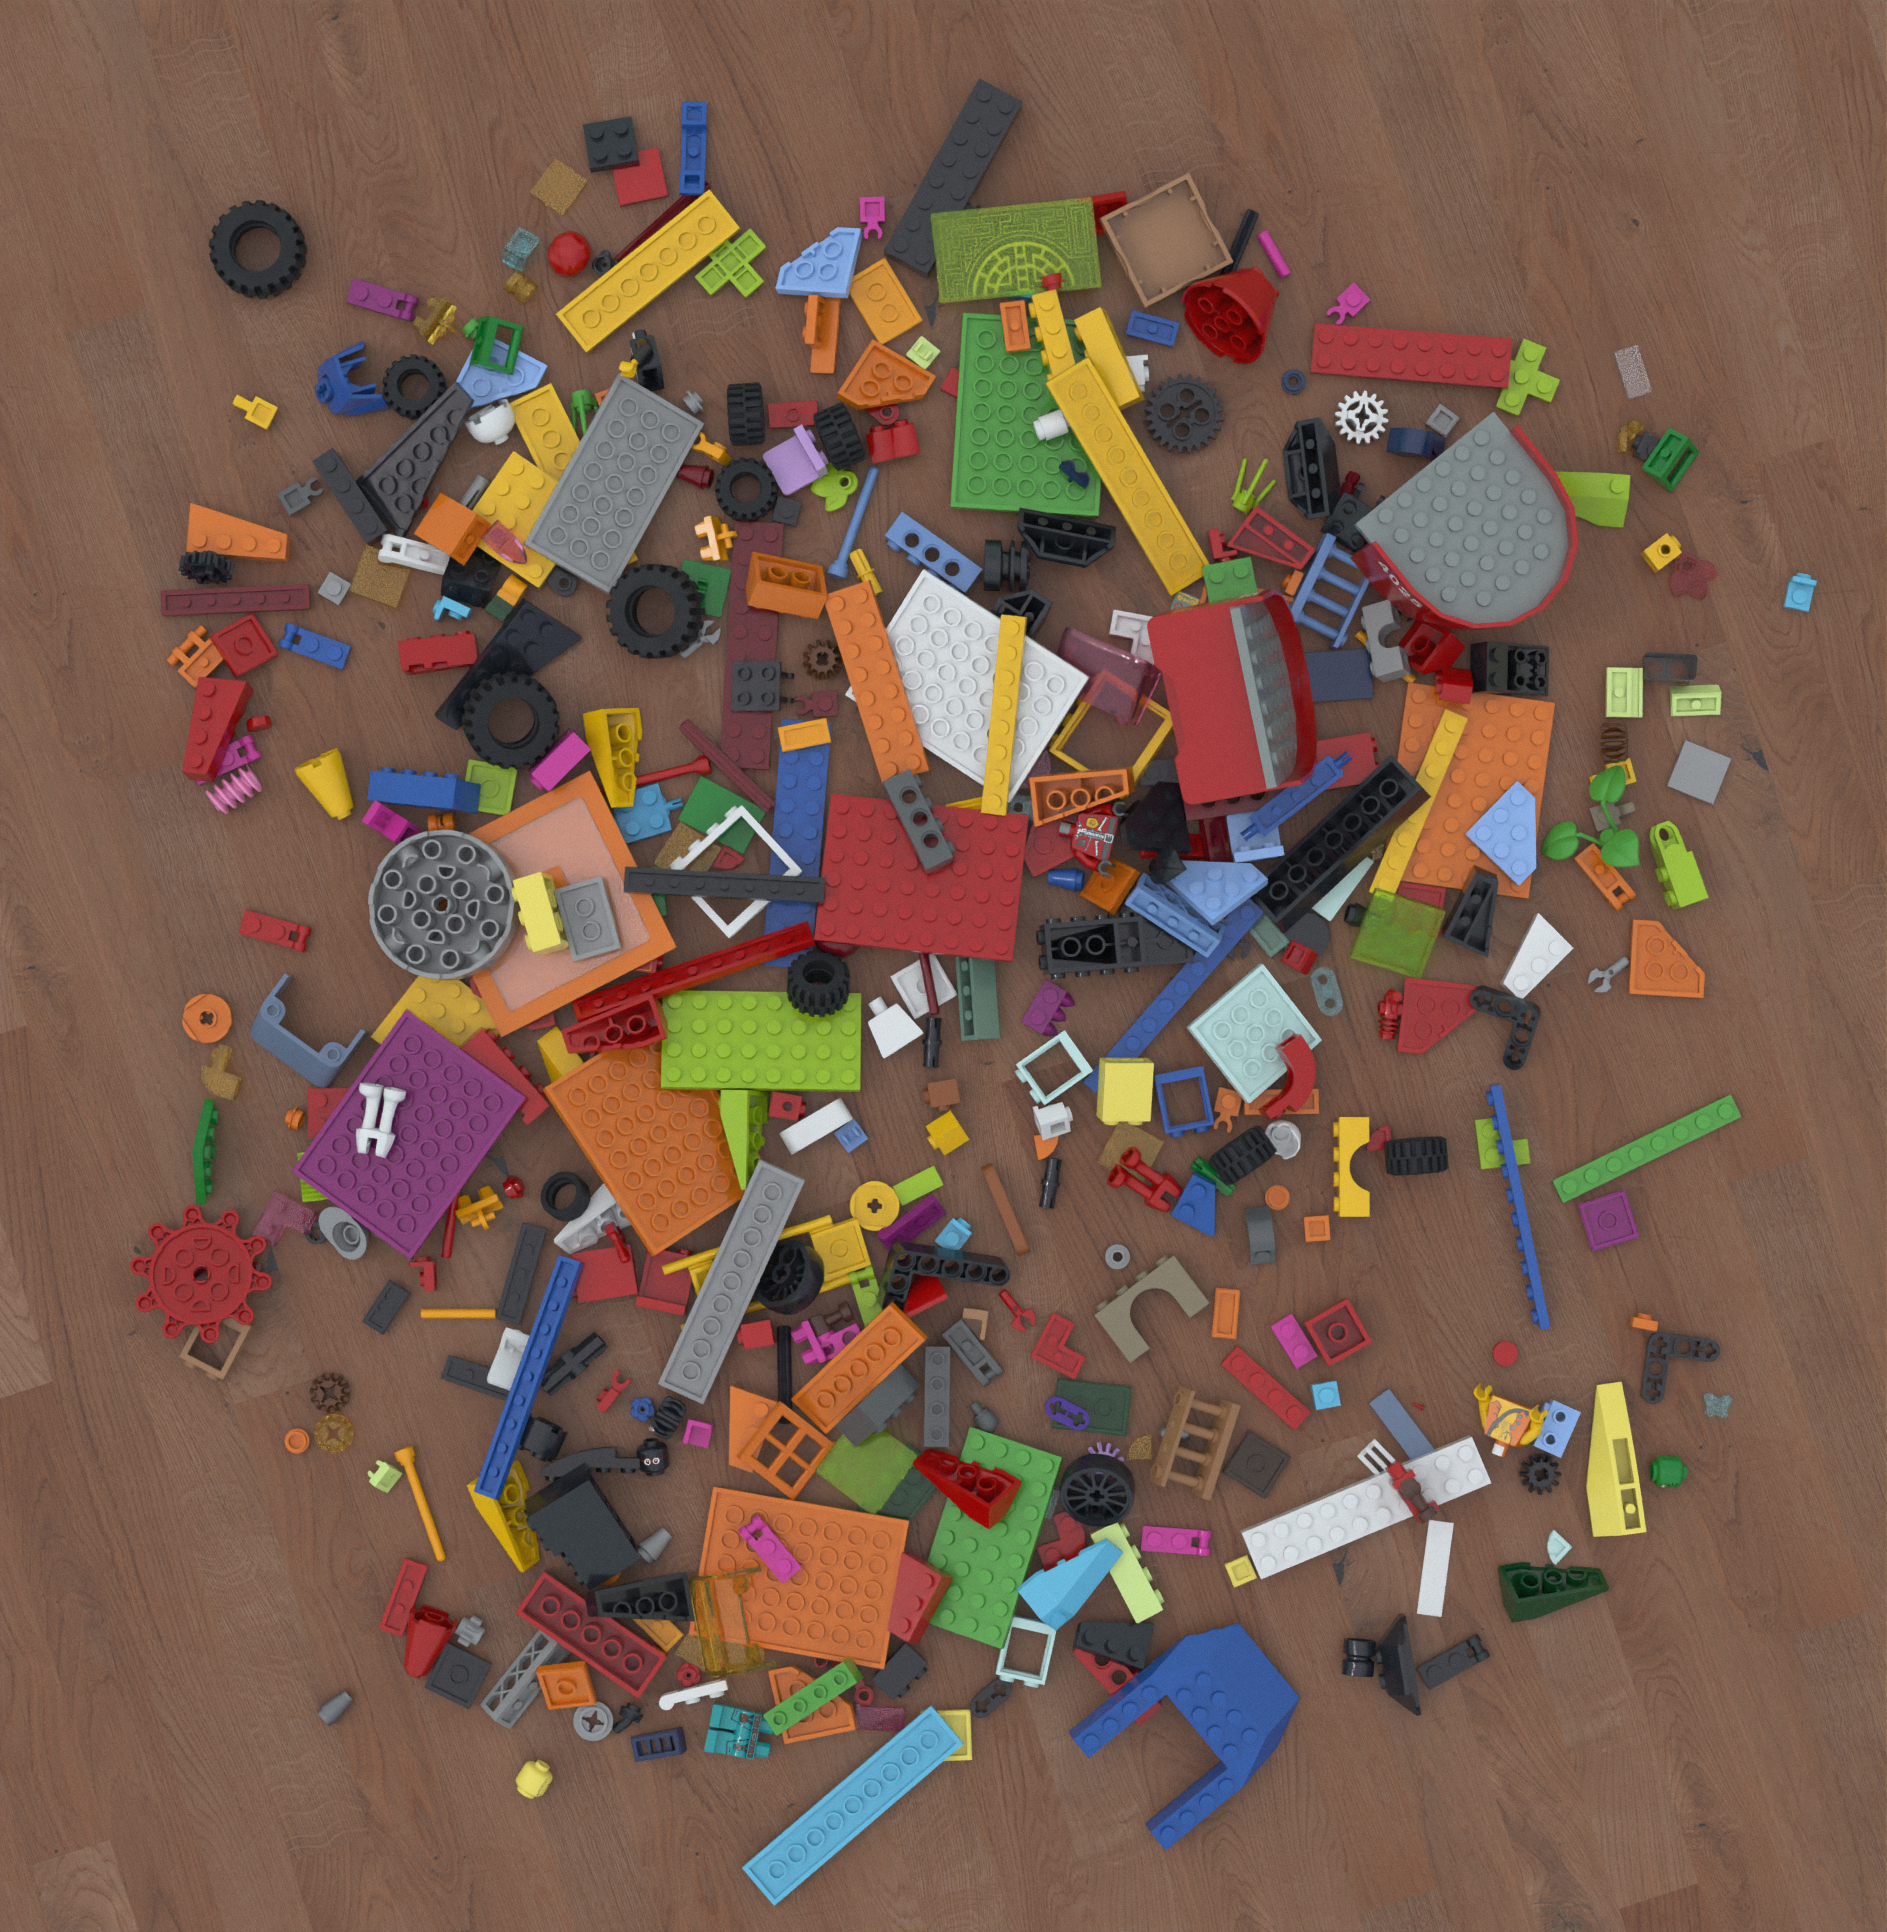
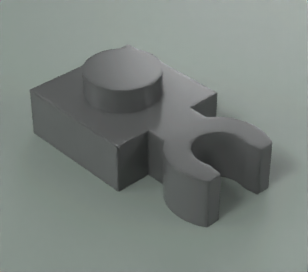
(297, 498)

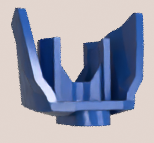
(342, 395)

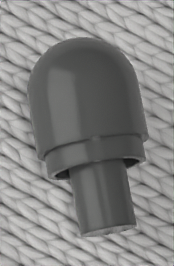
(984, 1417)

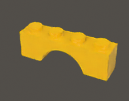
(1351, 1198)

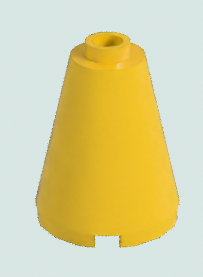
(328, 782)

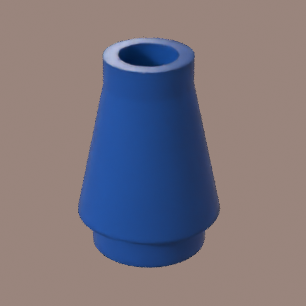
(1069, 879)

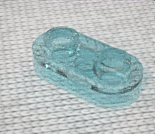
(1327, 991)

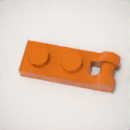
(1604, 877)

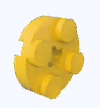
(865, 1195)

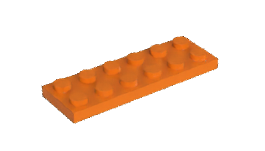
(859, 1367)

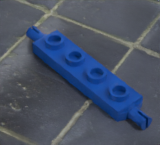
(1295, 797)

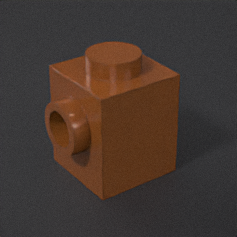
(942, 1094)

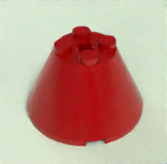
(1232, 313)

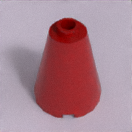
(426, 1638)

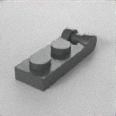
(972, 1351)

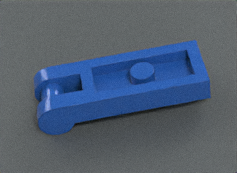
(316, 646)

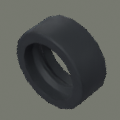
(551, 1189)

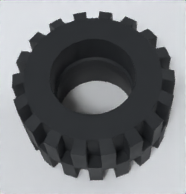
(399, 372)
(745, 414)
(839, 436)
(739, 469)
(815, 998)
(1242, 1155)
(1416, 1156)

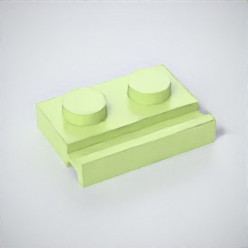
(1624, 693)

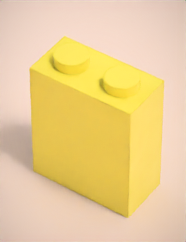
(1125, 1090)

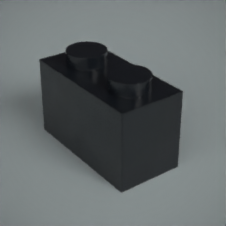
(900, 1671)

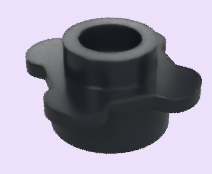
(600, 260)

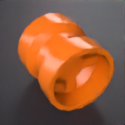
(441, 822)

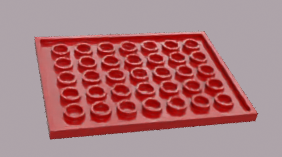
(887, 901)

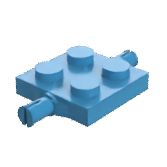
(648, 815)

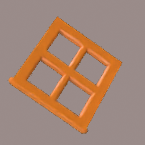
(786, 1450)

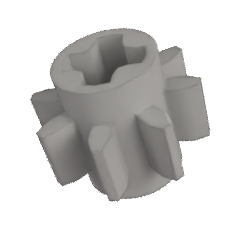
(470, 1631)

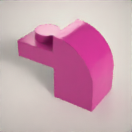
(389, 823)

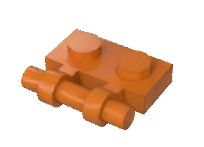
(202, 662)

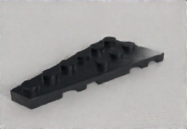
(407, 469)
(520, 646)

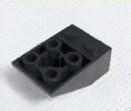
(1509, 669)

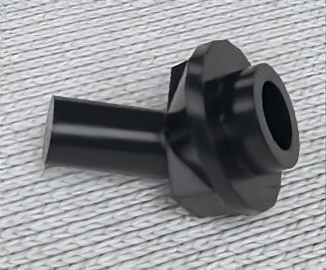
(631, 1714)

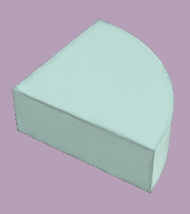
(1557, 1547)

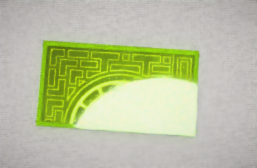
(1013, 246)

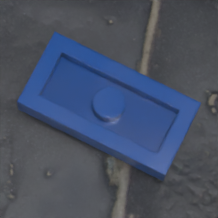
(1152, 329)

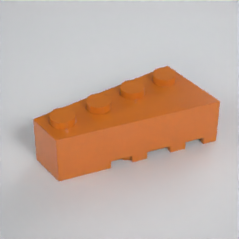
(234, 537)
(1072, 792)

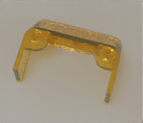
(723, 1623)

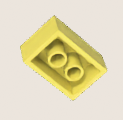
(540, 913)

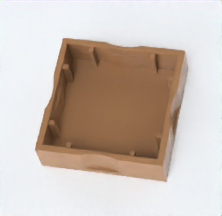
(1165, 240)

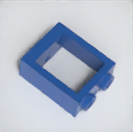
(1198, 1126)

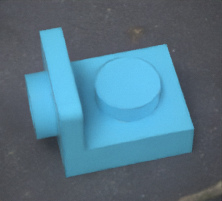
(1799, 592)
(456, 609)
(954, 1234)

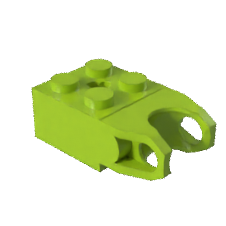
(1676, 868)

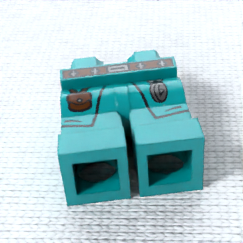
(745, 1734)

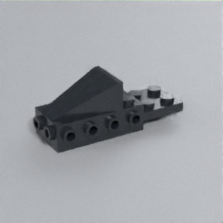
(1106, 945)

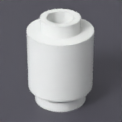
(1051, 425)

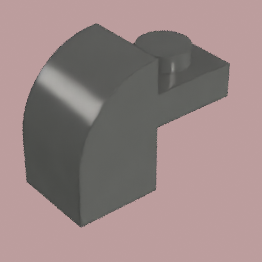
(1260, 1235)

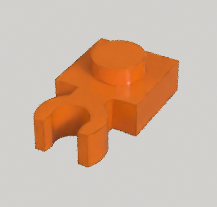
(1227, 1104)

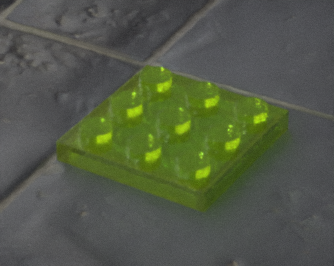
(1397, 933)
(867, 1471)

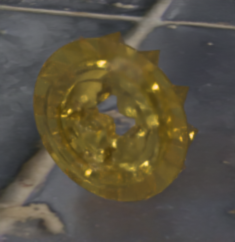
(345, 1434)

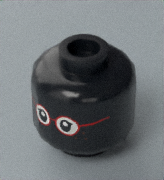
(653, 1457)

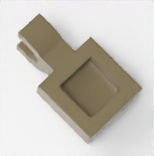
(1600, 820)

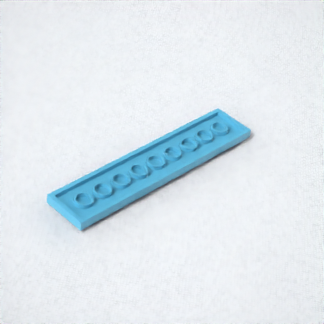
(852, 1805)

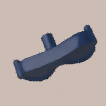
(1080, 478)

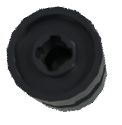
(1358, 1657)

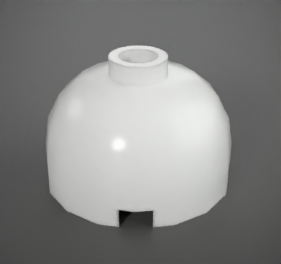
(492, 423)

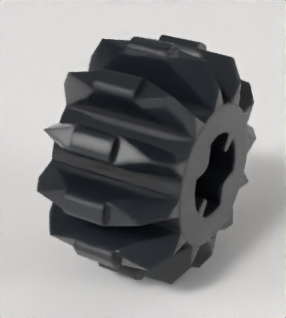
(667, 1417)
(1540, 1482)

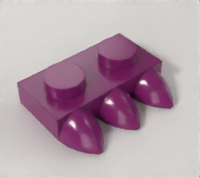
(1046, 1008)

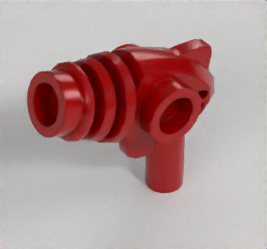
(1389, 1010)

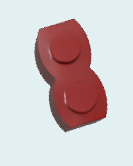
(892, 441)
(1454, 685)

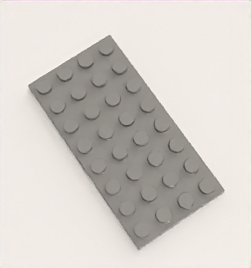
(613, 483)

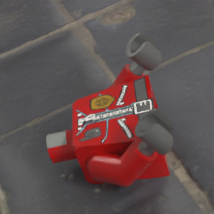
(1094, 835)

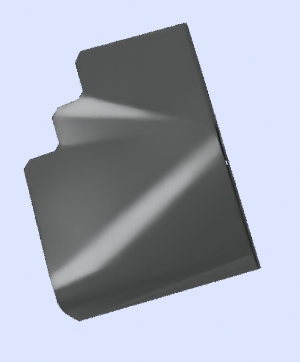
(1666, 664)

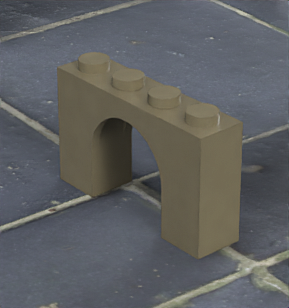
(1115, 1314)

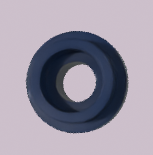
(1299, 376)

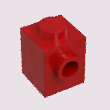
(787, 1106)

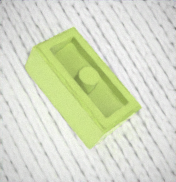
(1695, 700)

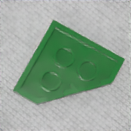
(205, 1151)

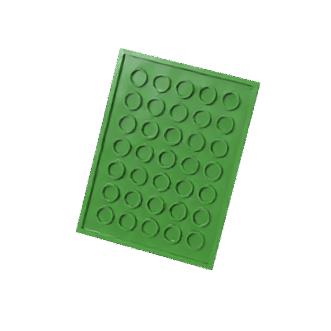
(996, 447)

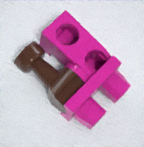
(822, 1337)

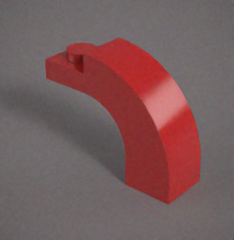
(1300, 1077)

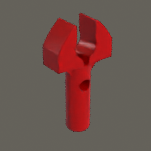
(618, 1240)
(1016, 1310)

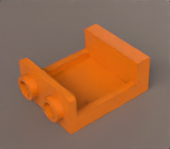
(452, 528)

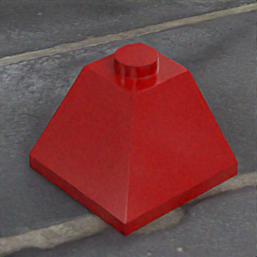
(1430, 647)
(923, 1294)

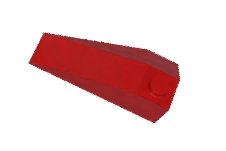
(624, 1027)

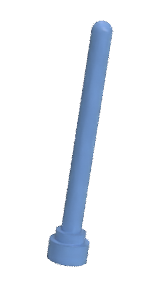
(839, 567)

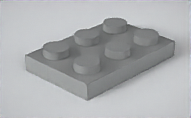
(588, 919)

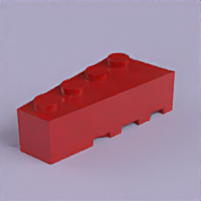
(212, 725)
(484, 1049)

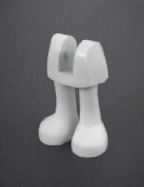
(383, 1134)

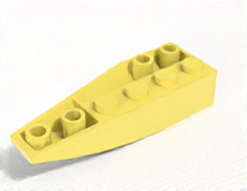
(1612, 1468)

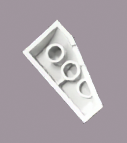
(590, 1225)

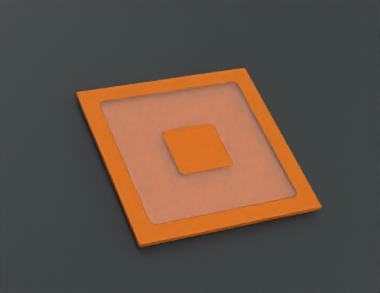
(573, 840)

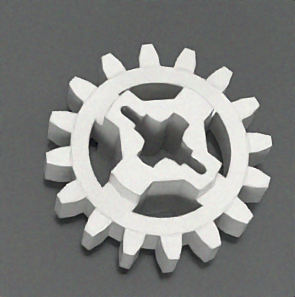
(1372, 418)

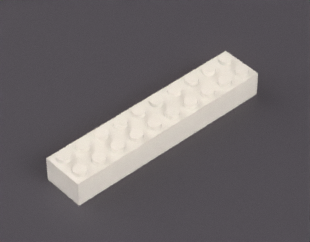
(1361, 1508)

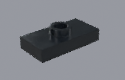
(386, 1307)

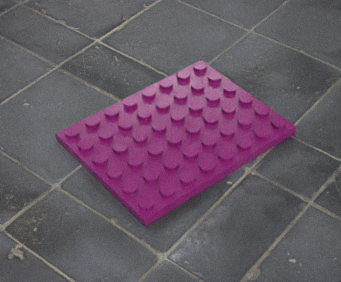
(440, 1131)

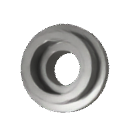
(1109, 1256)

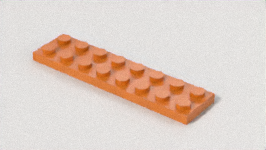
(876, 681)

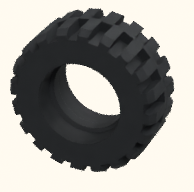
(239, 222)
(624, 611)
(526, 749)

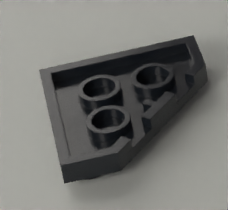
(1157, 821)

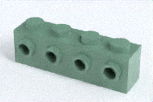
(982, 993)

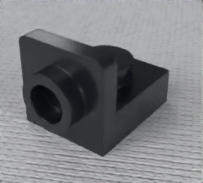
(1644, 446)

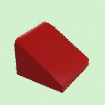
(1299, 957)

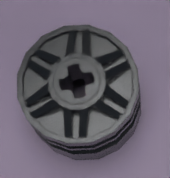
(1006, 565)

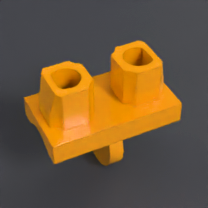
(718, 537)
(481, 1211)

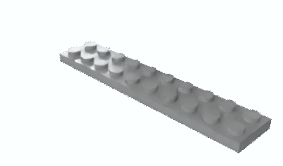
(731, 1281)

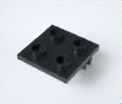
(1345, 515)
(758, 686)

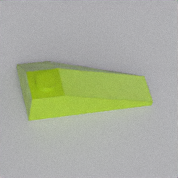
(1598, 496)

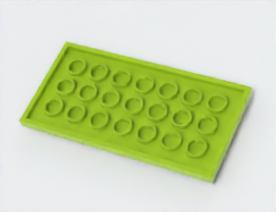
(758, 1043)

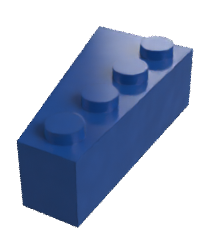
(423, 791)

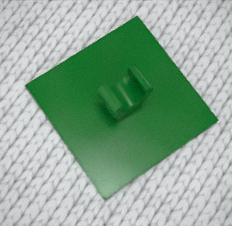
(712, 583)

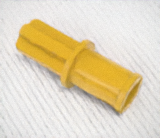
(864, 569)

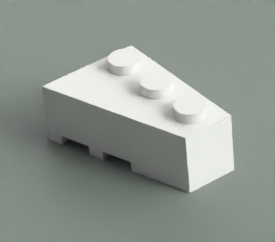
(1536, 956)

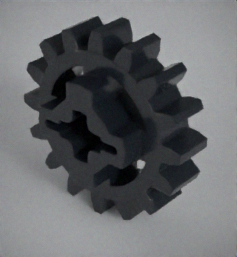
(206, 567)

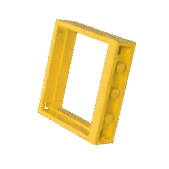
(1073, 720)

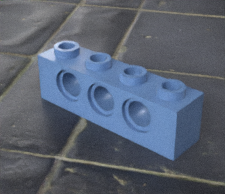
(906, 526)

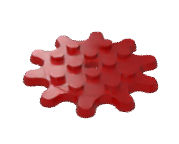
(193, 1248)

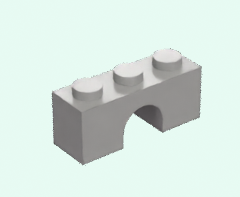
(1379, 622)

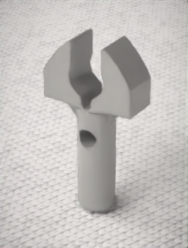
(713, 639)
(1607, 974)

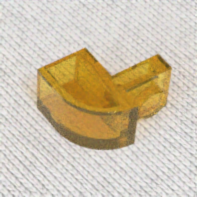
(217, 1079)

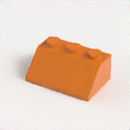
(785, 585)

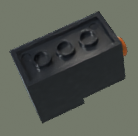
(583, 1527)

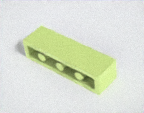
(1128, 1574)

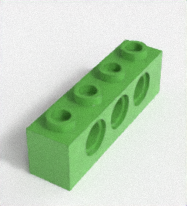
(813, 1696)

